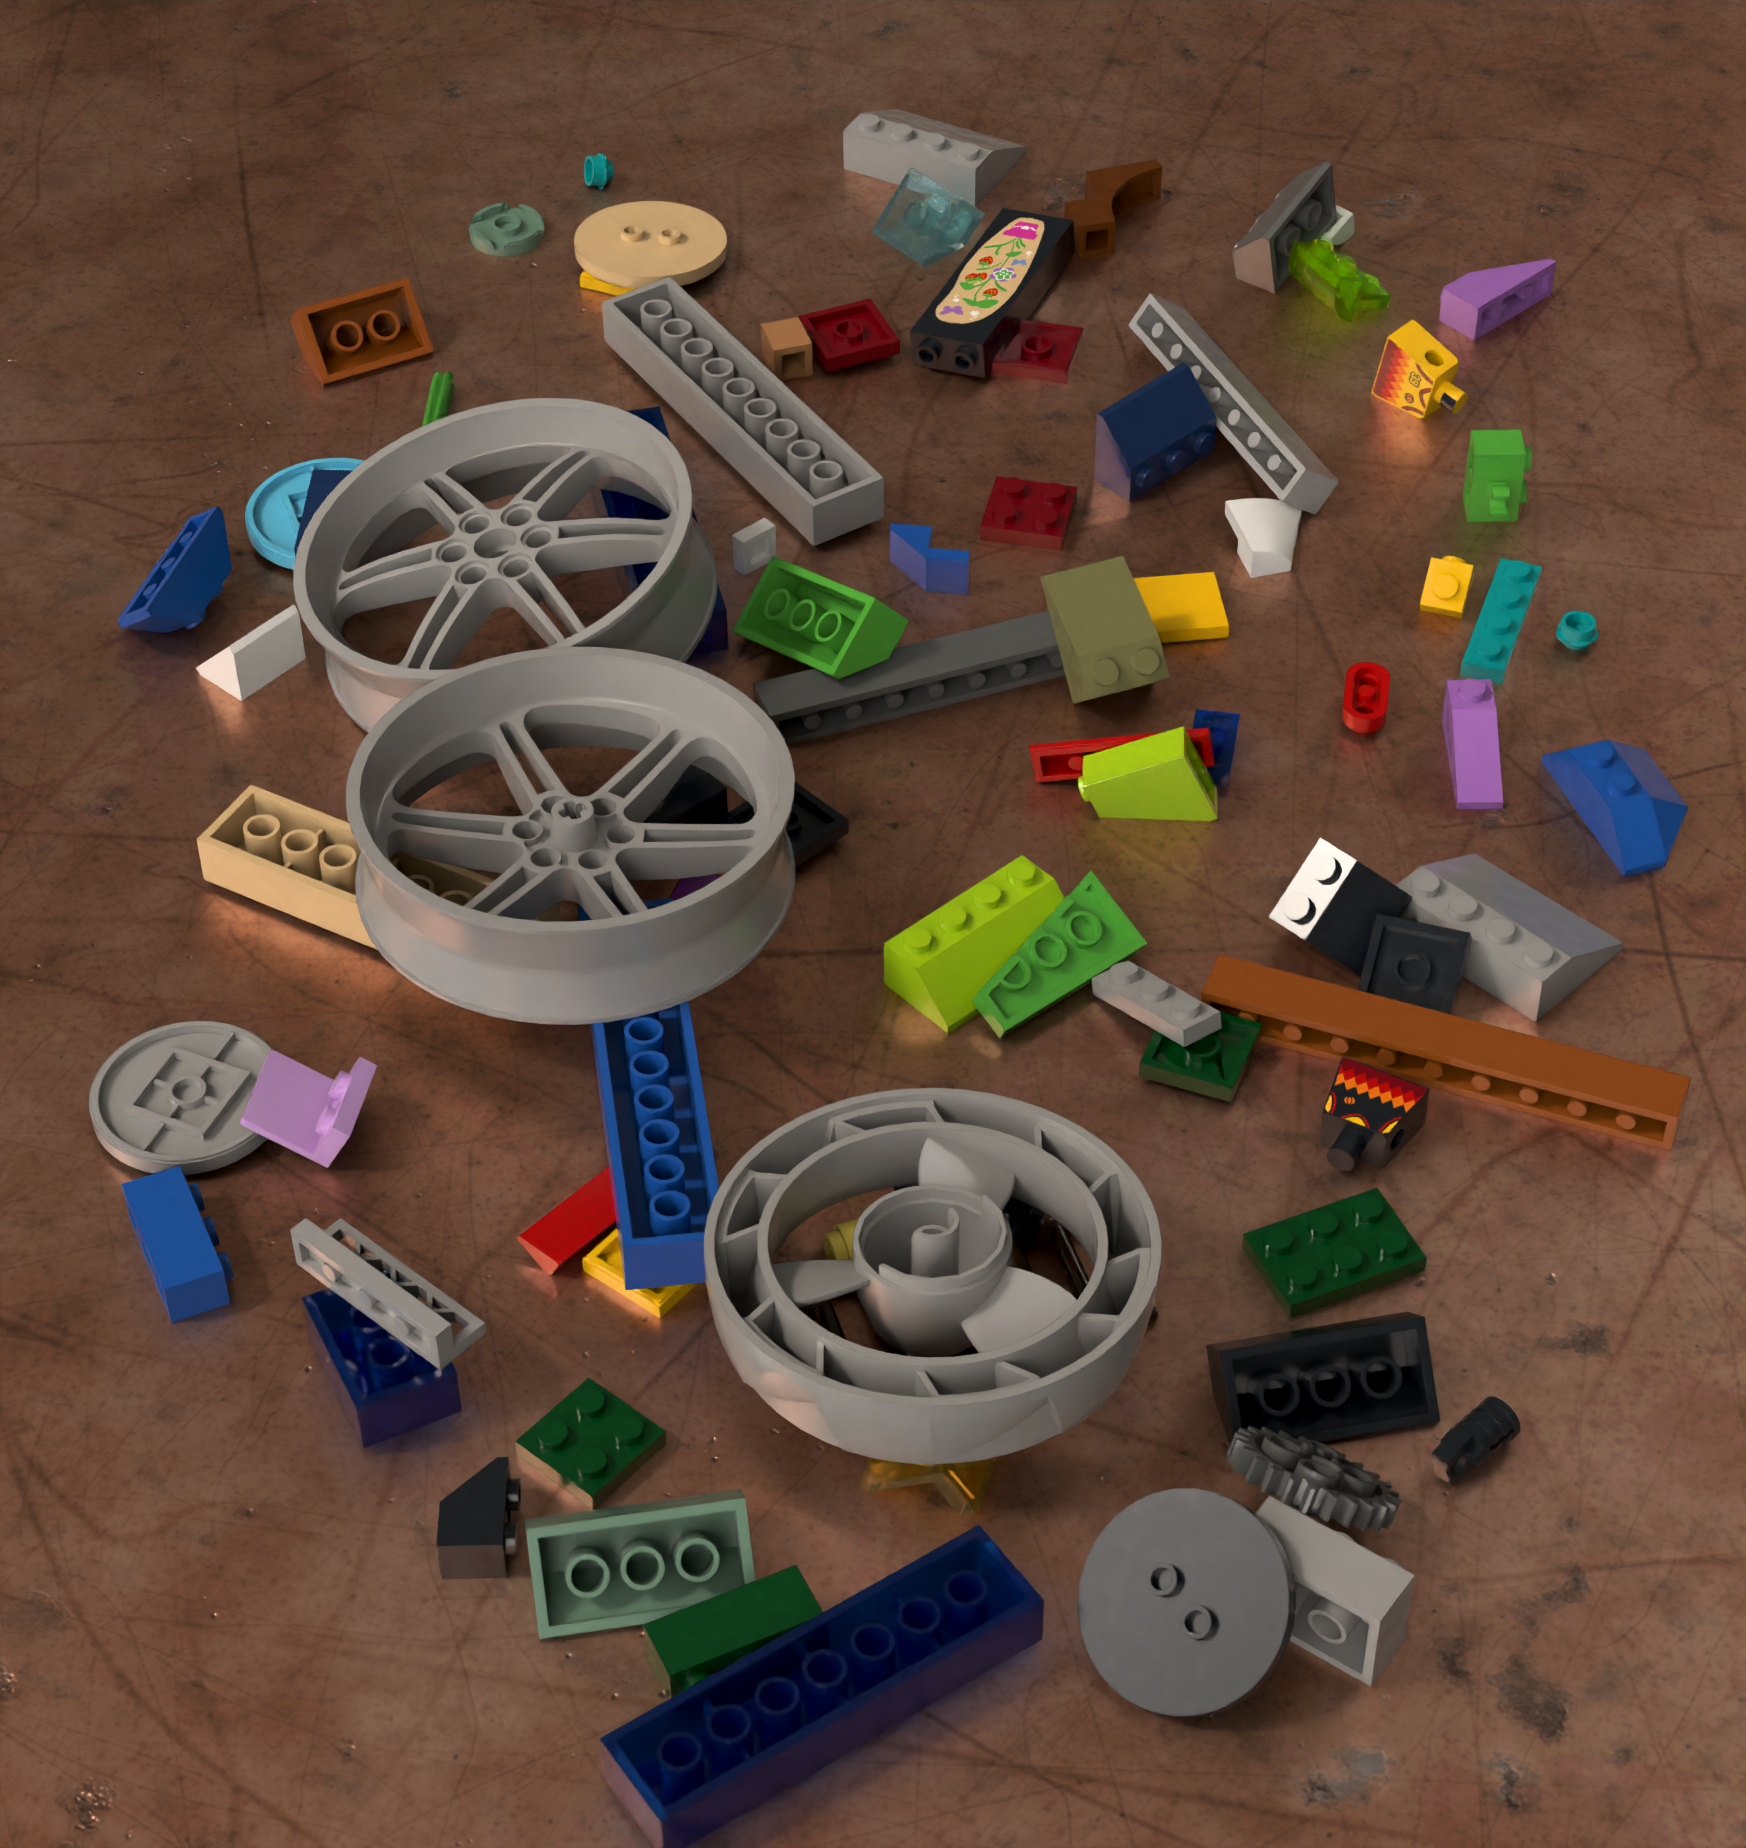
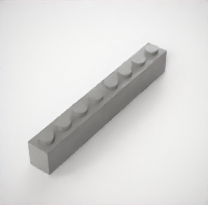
(1240, 409)

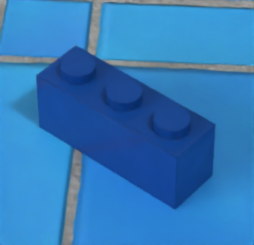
(178, 1243)

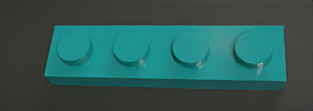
(1501, 620)

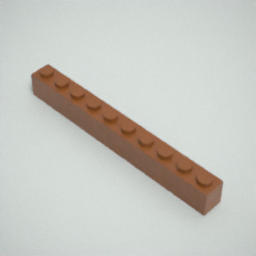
(1453, 1053)

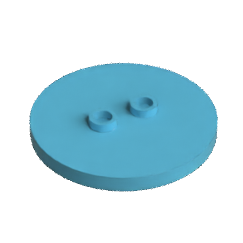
(278, 506)

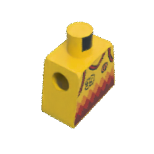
(1418, 373)

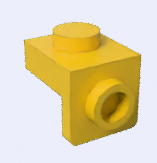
(1447, 586)

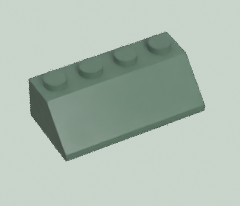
(636, 1561)

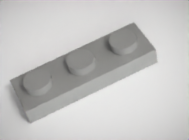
(1156, 1003)

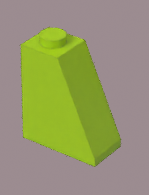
(1150, 780)

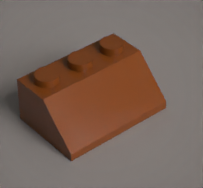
(361, 331)

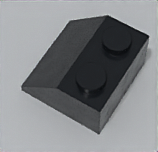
(1337, 903)

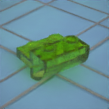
(1335, 279)

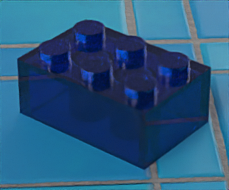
(374, 1374)

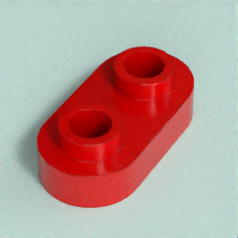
(1366, 697)

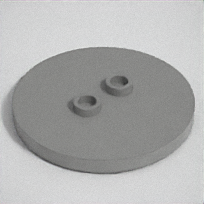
(179, 1097)

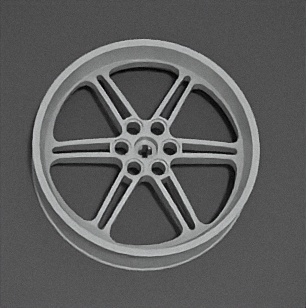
(503, 556)
(572, 846)

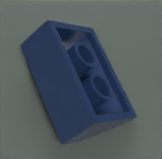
(1153, 433)

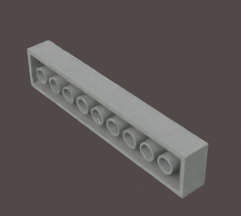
(744, 411)

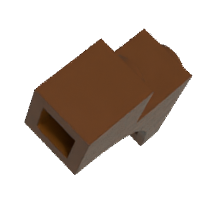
(1107, 197)

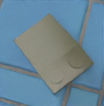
(1103, 630)

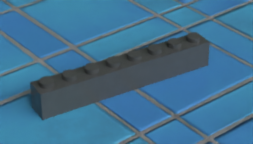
(914, 679)

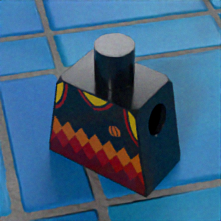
(1370, 1115)

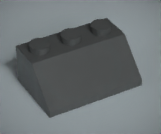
(1297, 214)

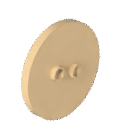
(650, 242)

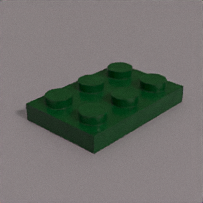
(1333, 1252)

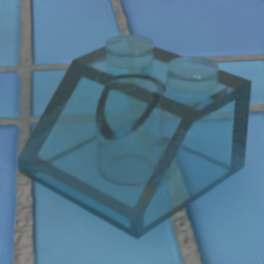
(926, 219)

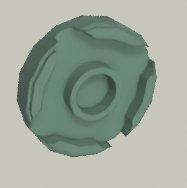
(506, 230)

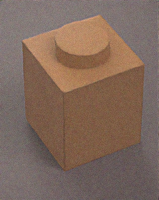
(786, 349)

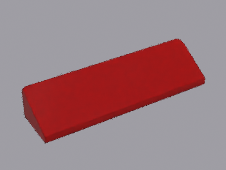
(1065, 759)
(572, 1224)

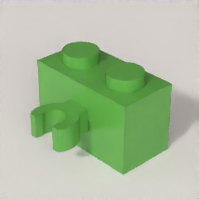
(1495, 475)

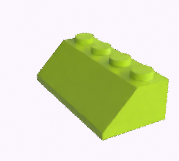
(962, 944)

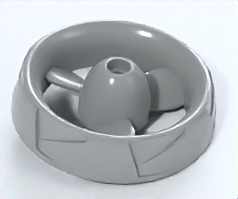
(932, 1274)

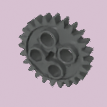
(1313, 1478)

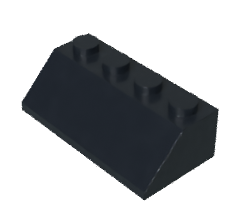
(1327, 1379)

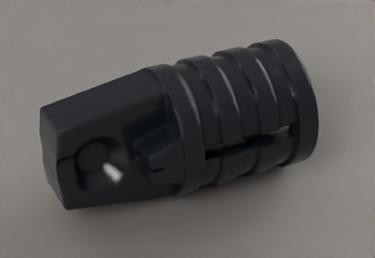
(1475, 1439)

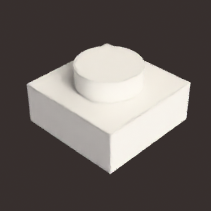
(754, 546)

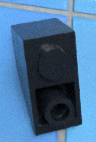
(476, 1524)

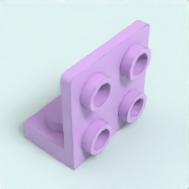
(306, 1107)

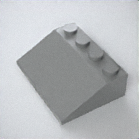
(958, 159)
(1521, 940)

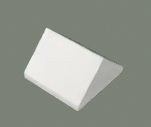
(258, 656)

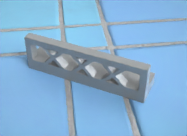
(385, 1299)

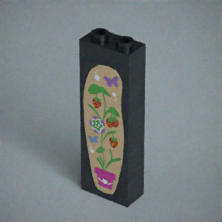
(992, 292)

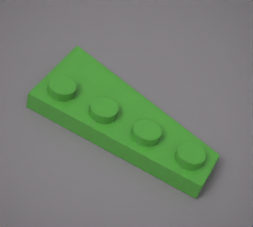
(1059, 957)

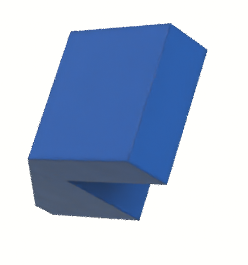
(928, 566)

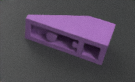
(1494, 295)
(1473, 743)

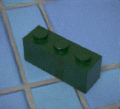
(725, 1628)

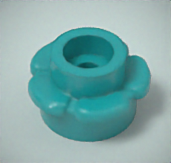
(598, 170)
(1577, 630)

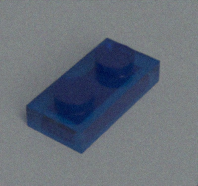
(1224, 731)

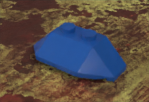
(183, 578)
(1621, 801)

